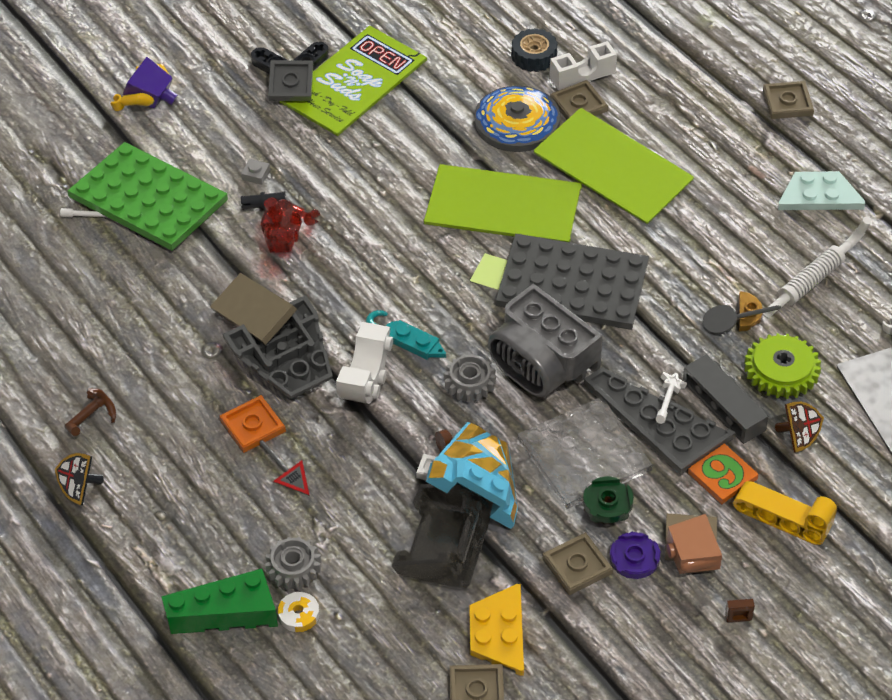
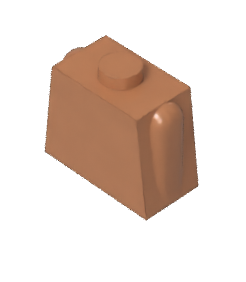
(693, 546)

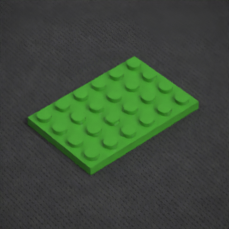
(148, 195)

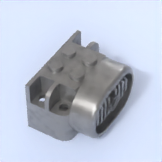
(544, 343)

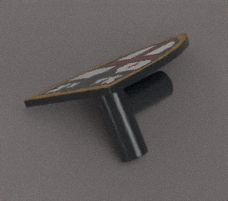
(74, 475)

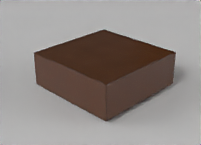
(739, 610)

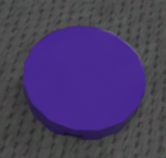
(634, 555)

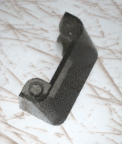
(447, 536)

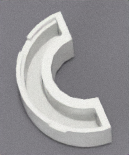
(367, 372)

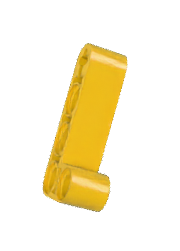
(787, 513)

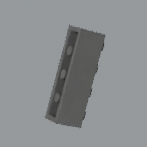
(725, 398)

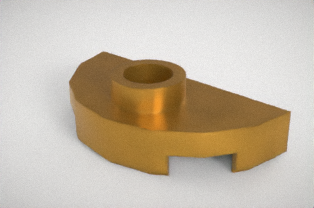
(748, 303)

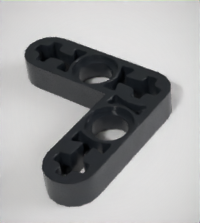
(316, 52)

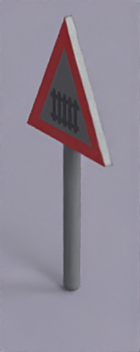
(292, 478)

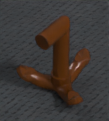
(99, 399)

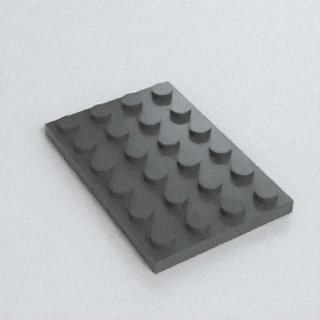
(587, 280)

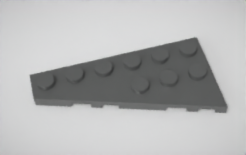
(679, 440)

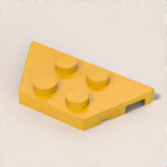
(497, 629)

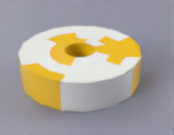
(302, 621)

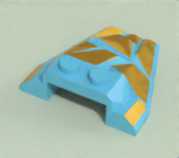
(481, 465)

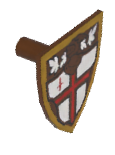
(803, 423)

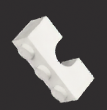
(598, 63)

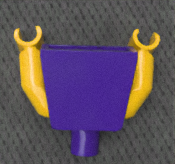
(146, 87)

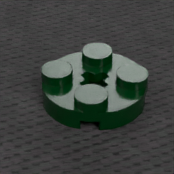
(608, 512)

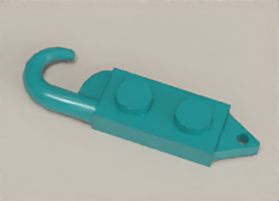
(411, 338)

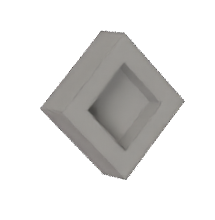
(255, 171)

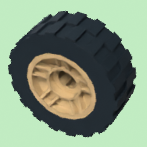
(533, 49)

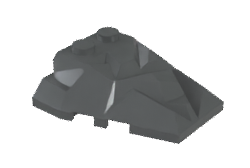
(294, 356)

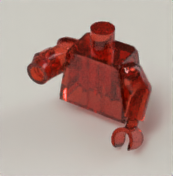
(282, 224)

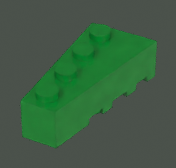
(221, 605)

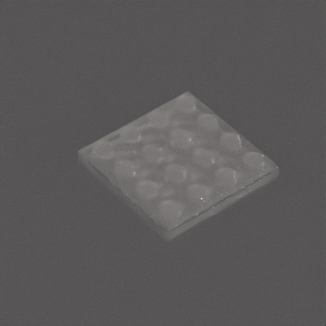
(583, 447)

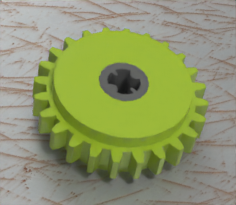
(782, 365)

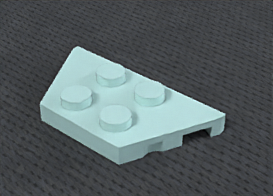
(820, 192)

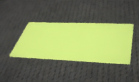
(489, 271)

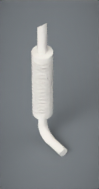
(818, 269)

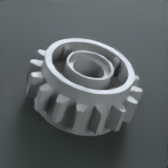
(470, 378)
(293, 575)

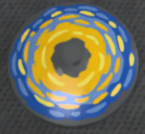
(516, 118)

